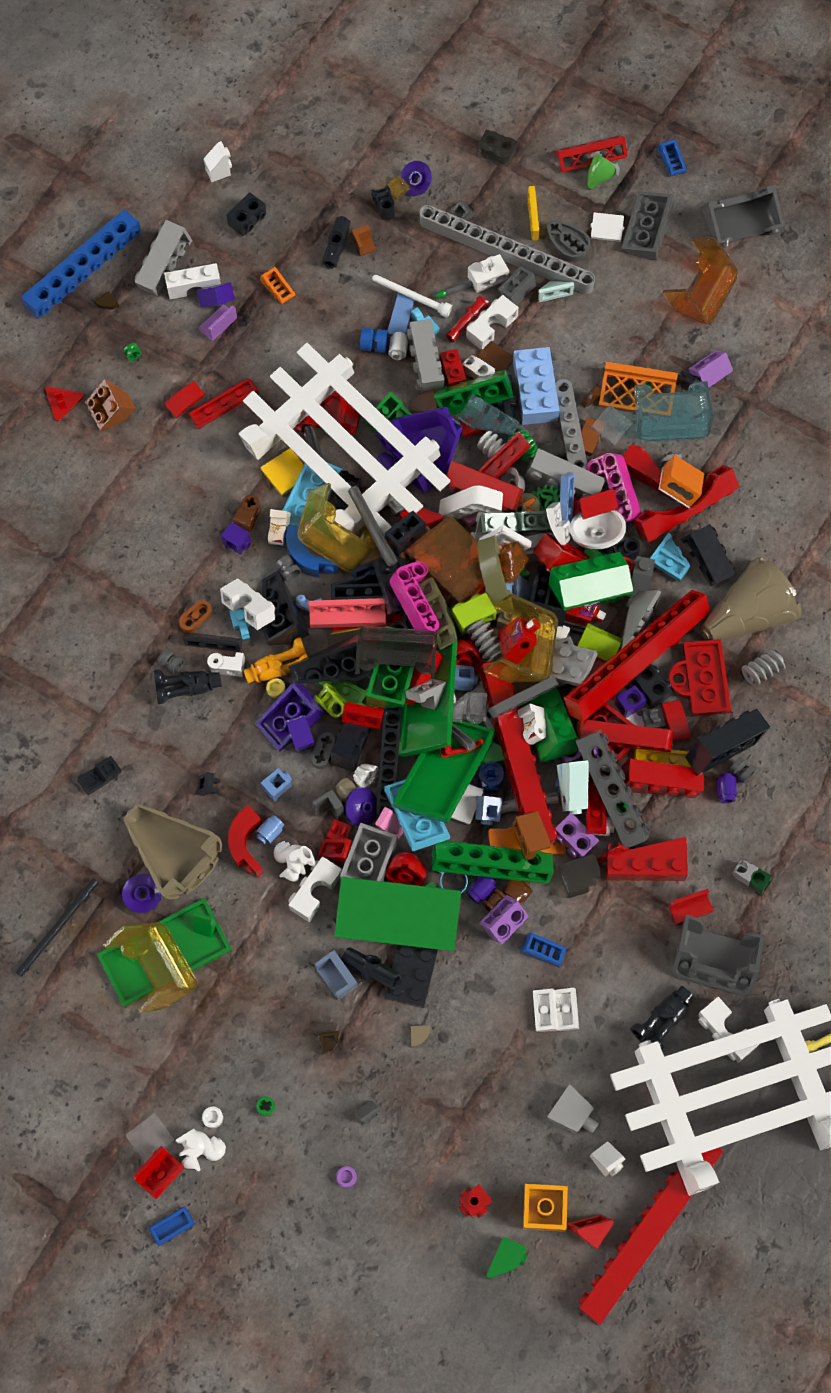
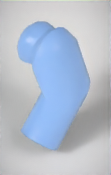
(303, 603)

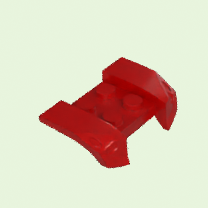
(339, 410)

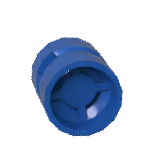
(374, 340)

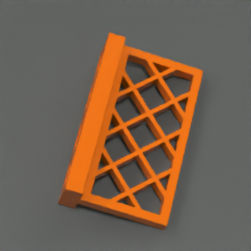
(634, 373)

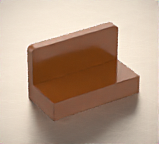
(531, 834)

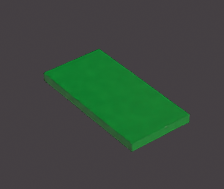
(428, 728)
(439, 782)
(397, 913)
(197, 949)

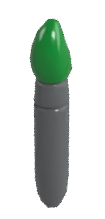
(459, 287)

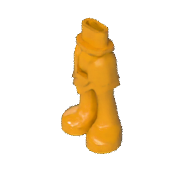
(271, 665)

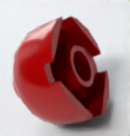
(468, 654)
(406, 869)

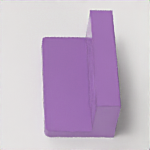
(218, 321)
(712, 367)

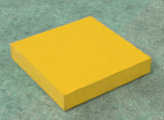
(283, 471)

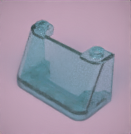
(673, 414)

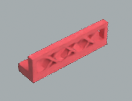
(347, 613)

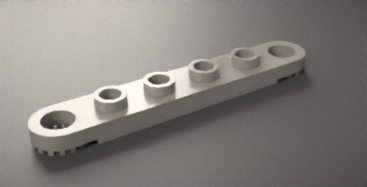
(570, 424)

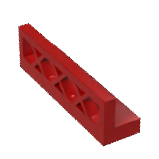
(591, 146)

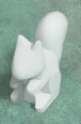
(295, 857)
(198, 1143)

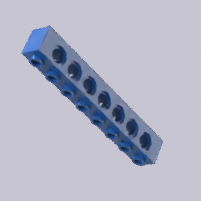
(123, 223)

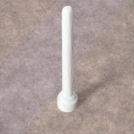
(443, 308)

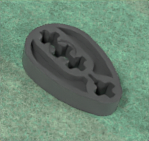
(571, 232)

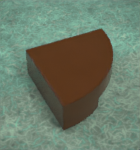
(593, 397)

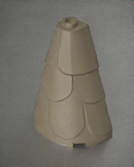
(753, 603)
(172, 850)

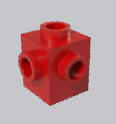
(480, 1196)

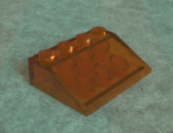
(451, 558)

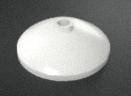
(598, 531)

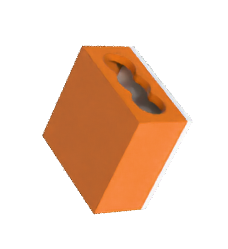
(681, 481)

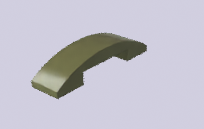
(491, 570)
(446, 630)

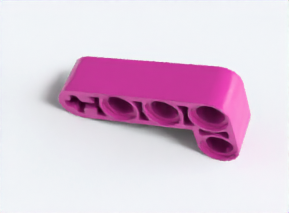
(628, 507)
(415, 605)

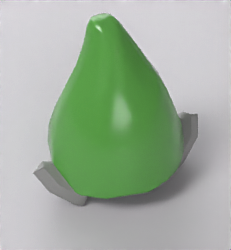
(601, 170)

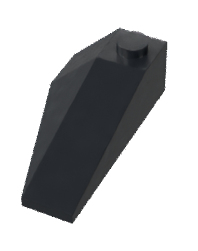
(288, 619)
(330, 664)

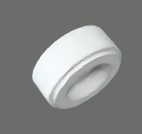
(212, 1117)

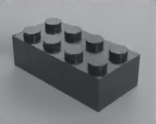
(727, 741)

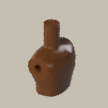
(518, 890)

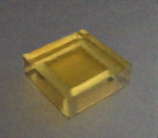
(398, 187)

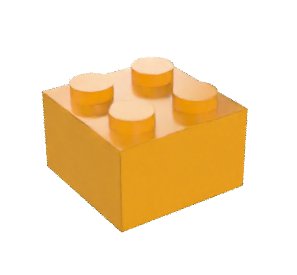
(545, 1207)

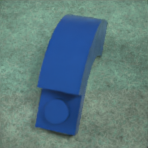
(308, 563)

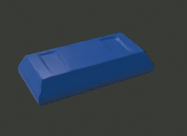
(171, 1226)

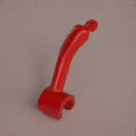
(448, 751)

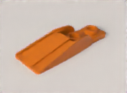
(508, 839)

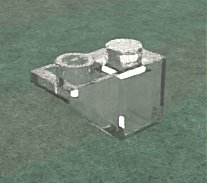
(471, 707)

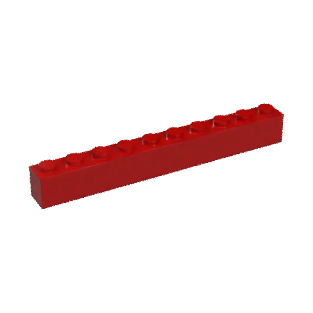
(637, 655)
(517, 753)
(639, 1246)

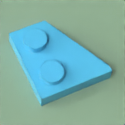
(670, 559)

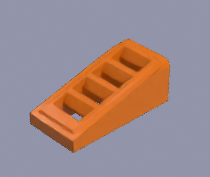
(273, 290)

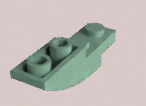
(516, 521)

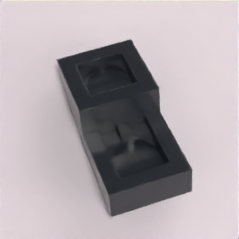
(99, 776)

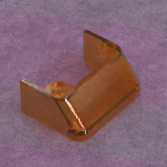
(712, 285)

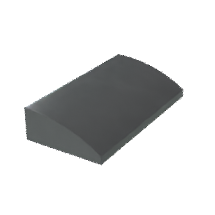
(648, 224)

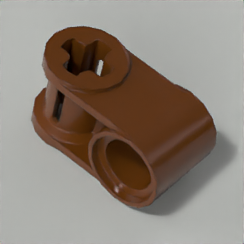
(247, 513)

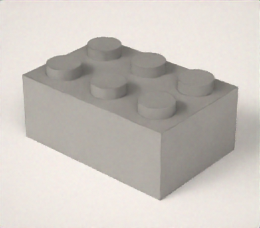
(370, 854)

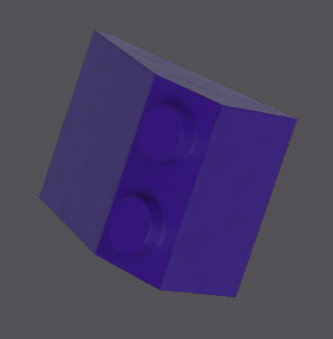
(291, 704)

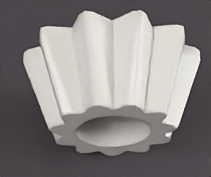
(365, 775)

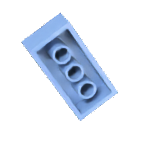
(536, 386)

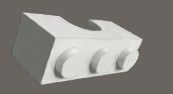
(180, 281)
(501, 312)
(256, 608)
(323, 874)
(713, 1019)

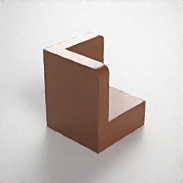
(362, 240)

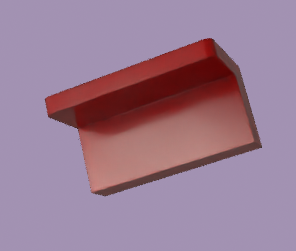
(362, 715)
(692, 905)

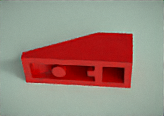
(642, 467)

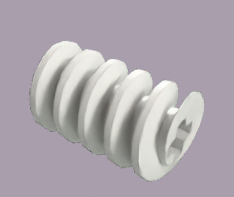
(489, 444)

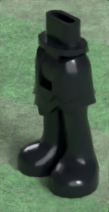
(194, 684)
(670, 1011)

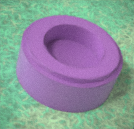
(346, 1177)

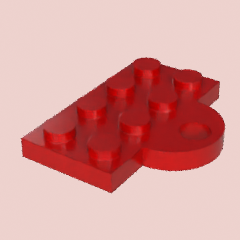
(702, 677)

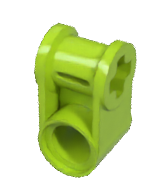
(329, 699)

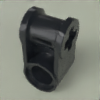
(384, 202)
(622, 547)

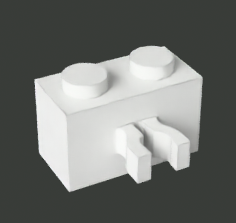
(488, 273)

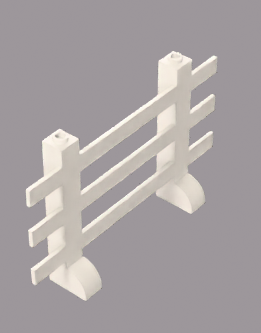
(306, 401)
(671, 1109)

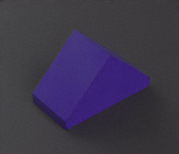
(215, 295)
(300, 733)

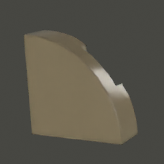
(419, 1034)

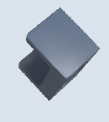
(336, 975)

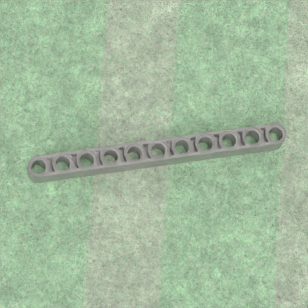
(463, 230)

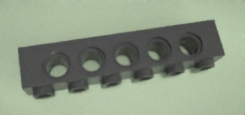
(628, 836)

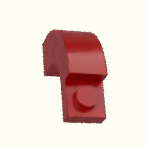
(241, 828)

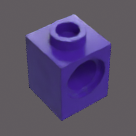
(236, 538)
(627, 708)

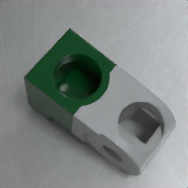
(752, 876)

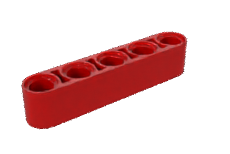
(629, 735)

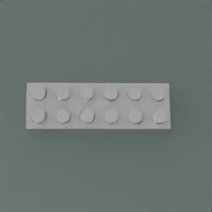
(569, 662)

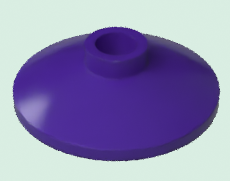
(412, 172)
(355, 806)
(133, 889)

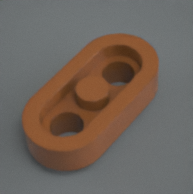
(193, 615)

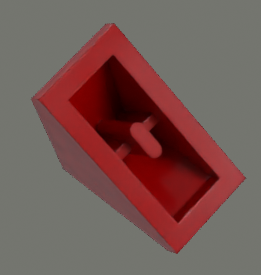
(335, 850)
(591, 1229)

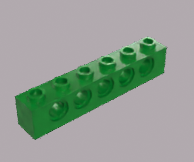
(491, 862)

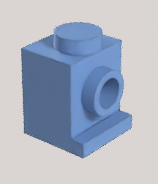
(465, 678)
(269, 783)
(490, 805)

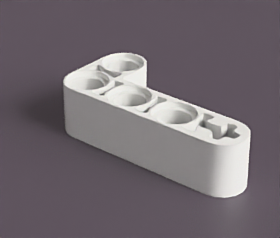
(470, 501)

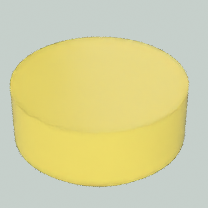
(275, 688)

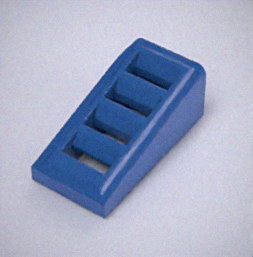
(666, 160)
(545, 943)

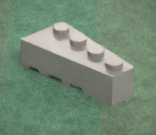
(162, 257)
(425, 356)
(548, 469)

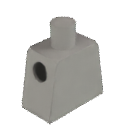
(572, 1112)

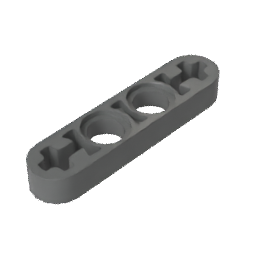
(523, 697)

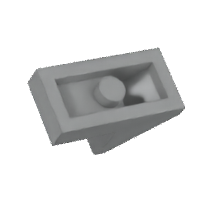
(427, 693)

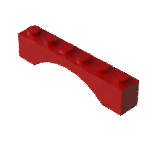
(717, 485)

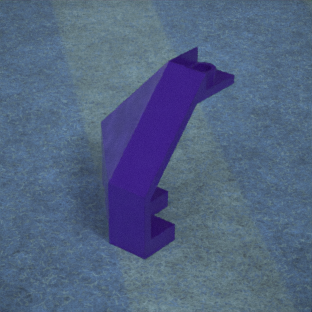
(435, 425)

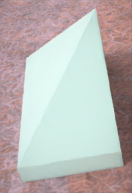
(555, 290)

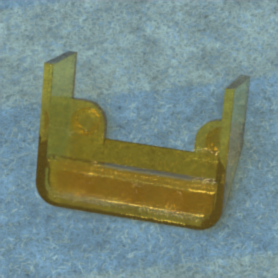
(330, 538)
(538, 662)
(160, 961)

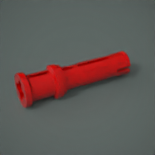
(472, 313)

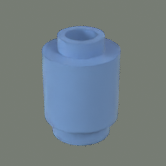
(269, 830)

